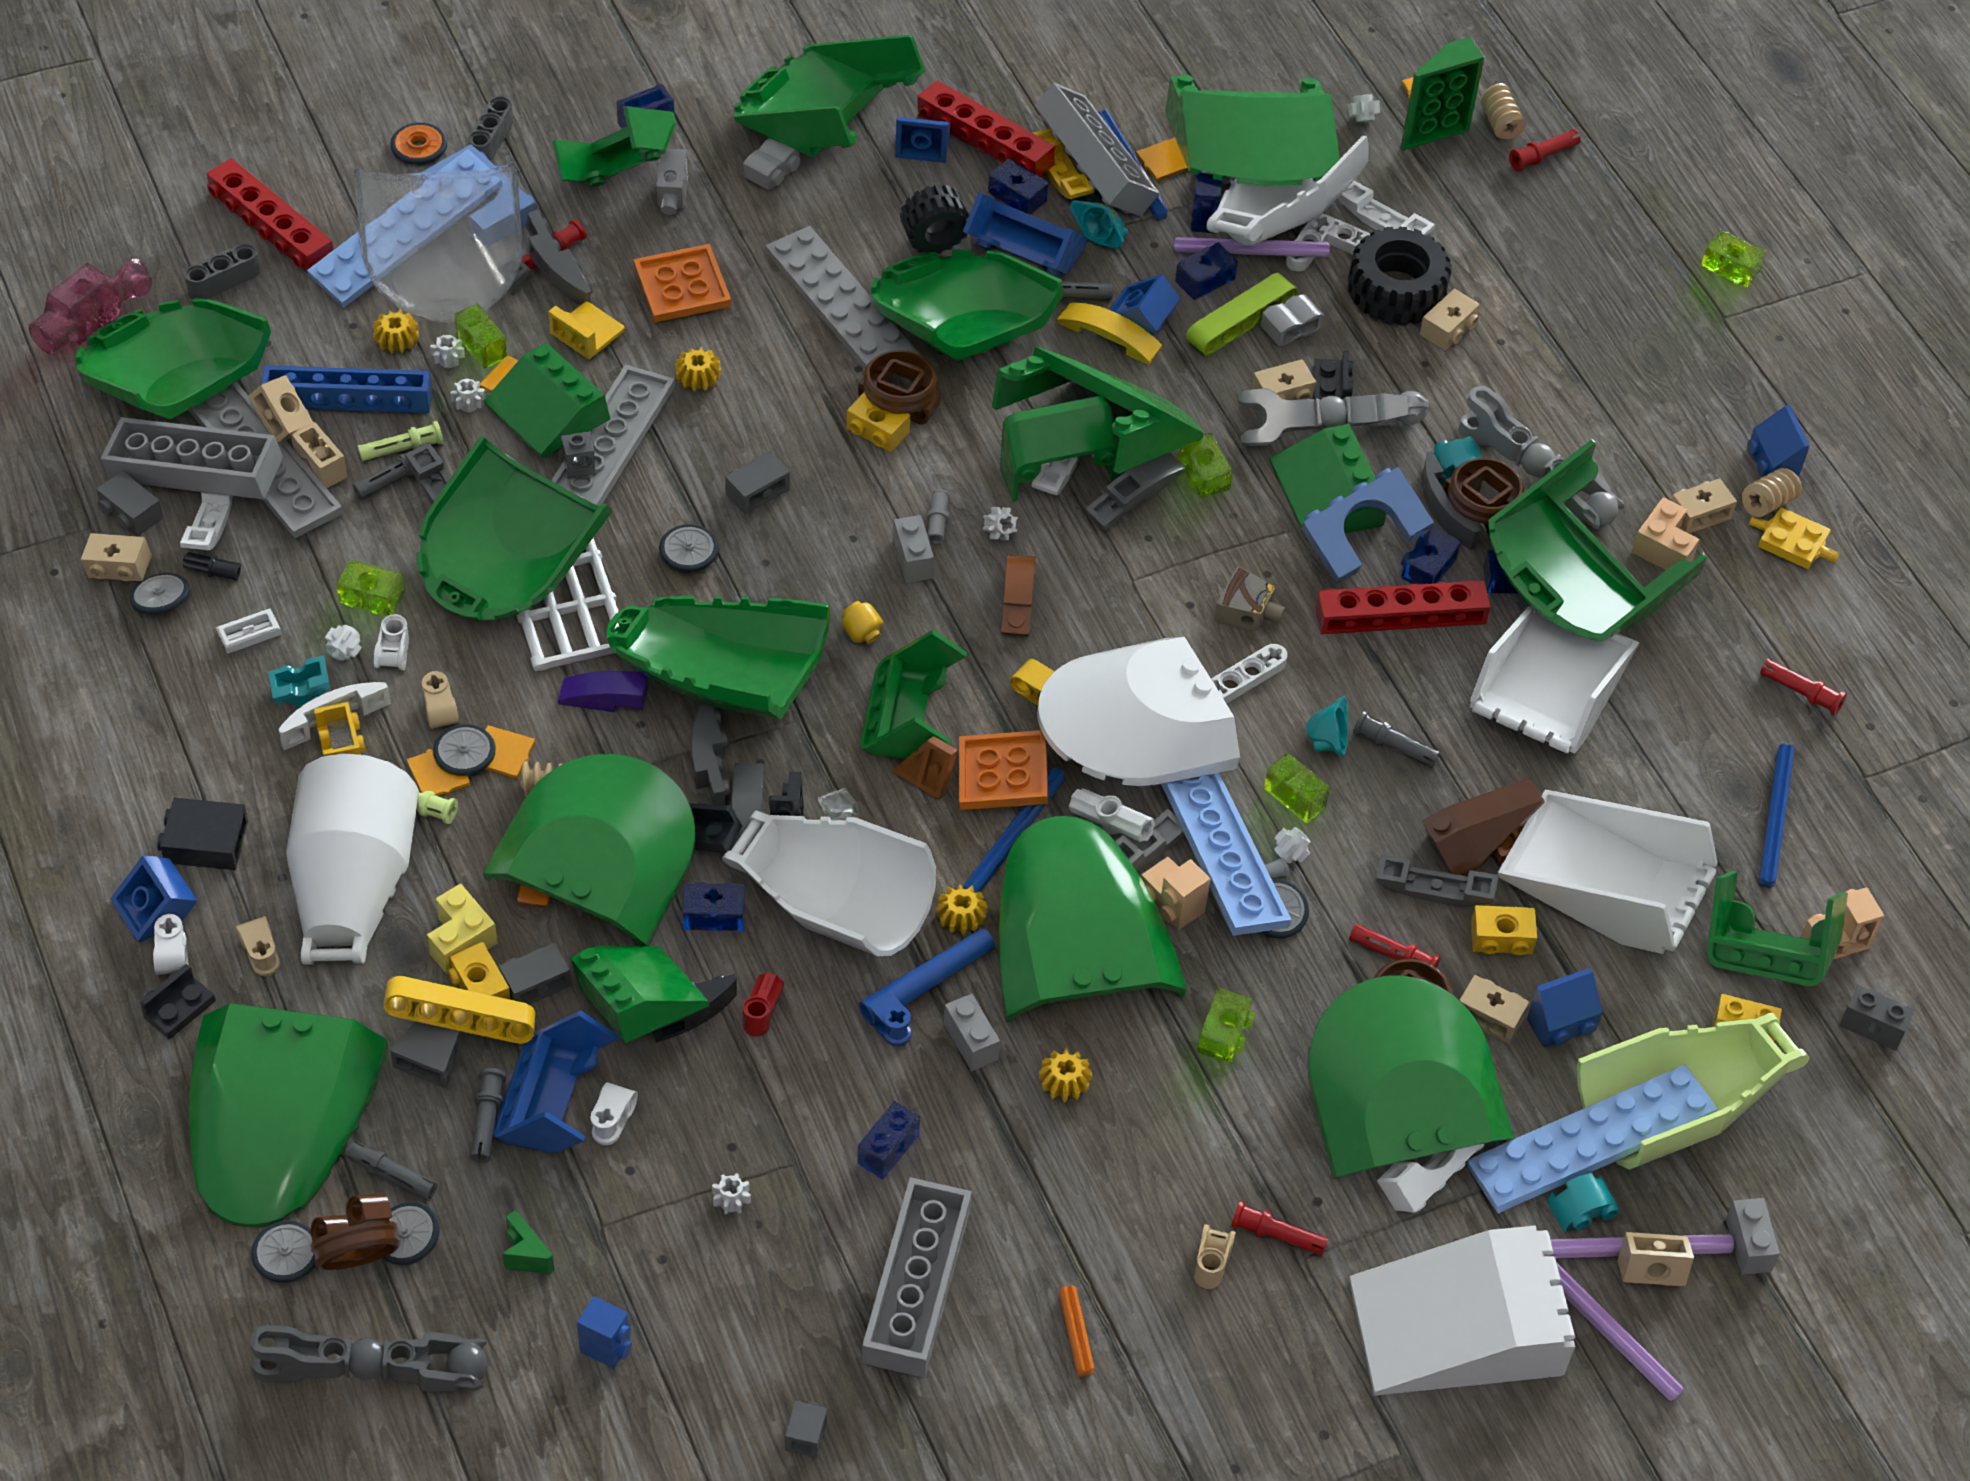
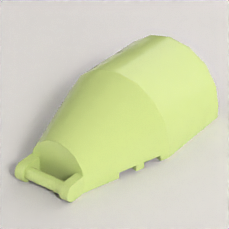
(1729, 1061)

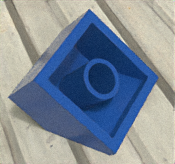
(922, 139)
(1147, 302)
(1779, 443)
(150, 892)
(1565, 1008)

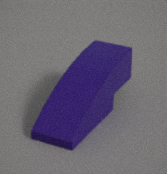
(605, 690)

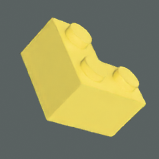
(462, 926)

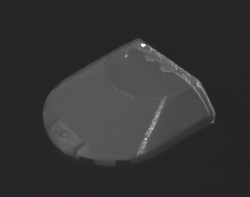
(440, 237)

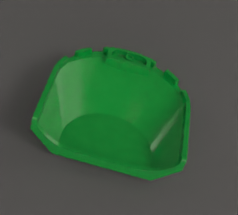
(966, 300)
(174, 354)
(501, 536)
(602, 839)
(1401, 1076)

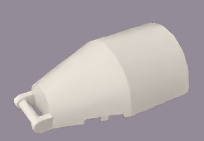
(1262, 212)
(348, 850)
(841, 877)

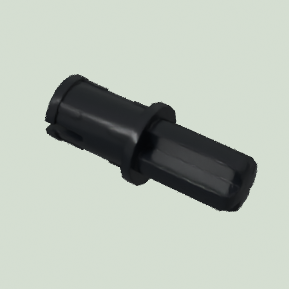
(212, 565)

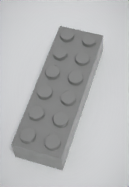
(1096, 150)
(193, 457)
(916, 1277)

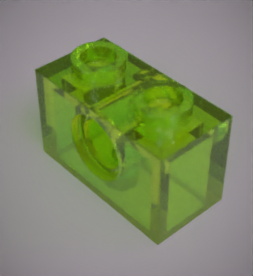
(1733, 258)
(480, 335)
(1206, 466)
(370, 587)
(1297, 787)
(1230, 1010)

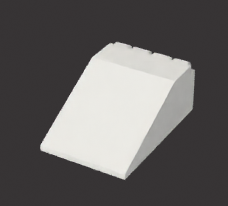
(1549, 680)
(1615, 867)
(1465, 1314)

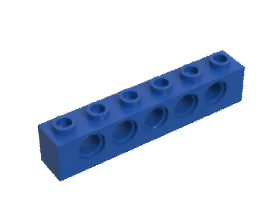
(357, 388)

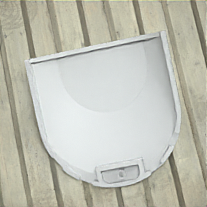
(1139, 715)

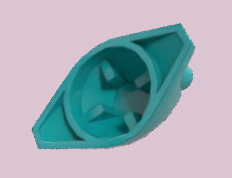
(1099, 223)
(1330, 727)

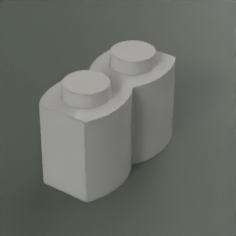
(770, 164)
(1291, 320)

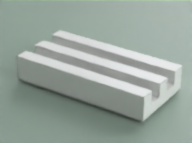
(250, 634)

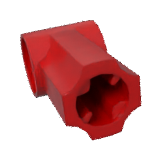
(761, 1004)

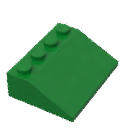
(1443, 95)
(547, 400)
(1322, 470)
(636, 988)

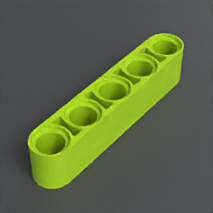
(1239, 314)

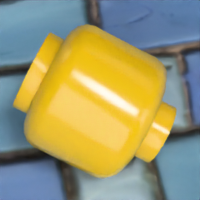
(861, 622)

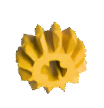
(396, 331)
(697, 369)
(961, 909)
(1065, 1075)

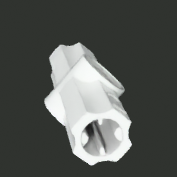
(1112, 815)

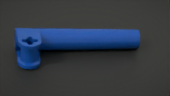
(886, 1006)

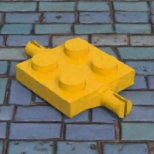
(1794, 538)

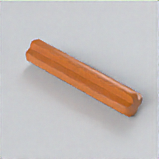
(1076, 1331)

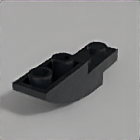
(718, 992)

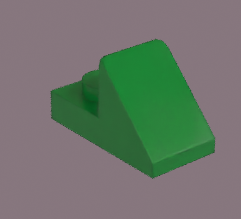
(528, 1250)

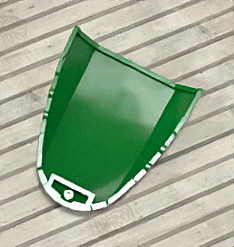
(725, 652)
(1077, 920)
(275, 1106)

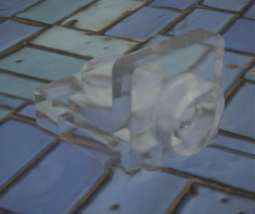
(839, 805)

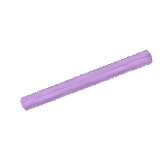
(1266, 247)
(1611, 1246)
(1619, 1337)

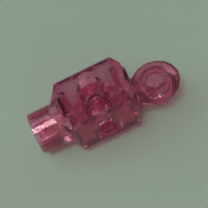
(87, 303)

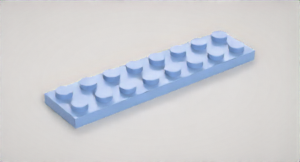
(343, 270)
(1227, 854)
(1588, 1138)

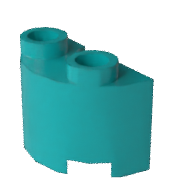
(1454, 453)
(299, 684)
(1582, 1201)

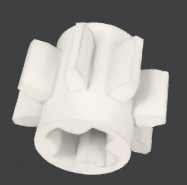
(1364, 108)
(447, 351)
(467, 395)
(1000, 523)
(343, 642)
(1292, 845)
(731, 1193)

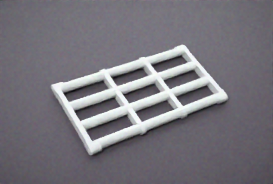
(578, 604)

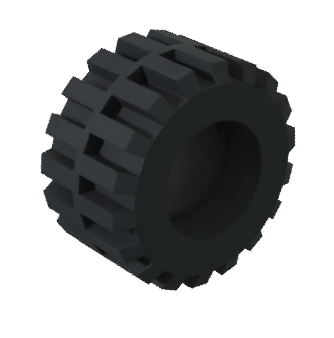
(934, 218)

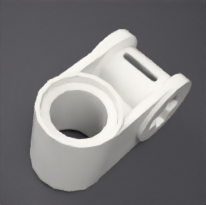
(392, 643)
(170, 945)
(612, 1112)

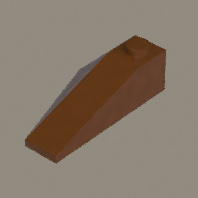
(1476, 827)

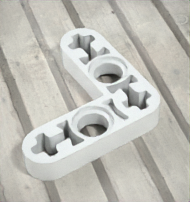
(1328, 233)

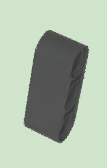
(492, 126)
(222, 271)

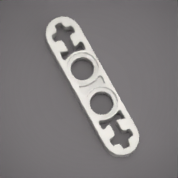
(1244, 680)

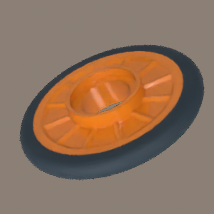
(403, 141)

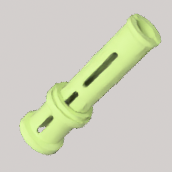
(416, 437)
(437, 807)

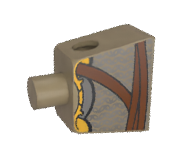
(1247, 602)

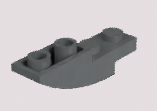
(556, 265)
(1133, 487)
(708, 753)

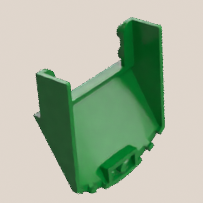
(824, 88)
(1254, 134)
(1149, 433)
(1566, 568)

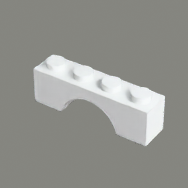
(1411, 1184)

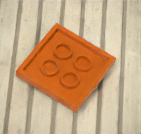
(682, 283)
(1003, 770)

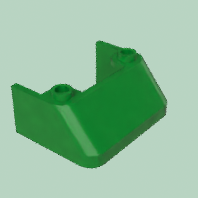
(640, 142)
(1056, 435)
(901, 693)
(1741, 948)

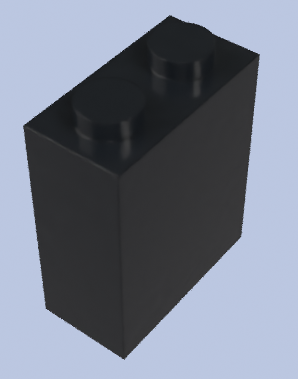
(203, 833)

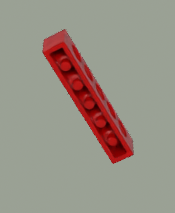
(985, 128)
(268, 214)
(1402, 607)

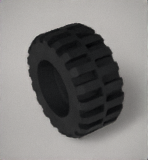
(1403, 252)

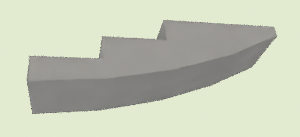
(1165, 834)

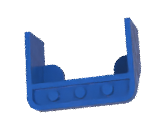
(1024, 235)
(545, 1081)

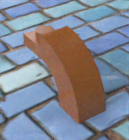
(1018, 594)

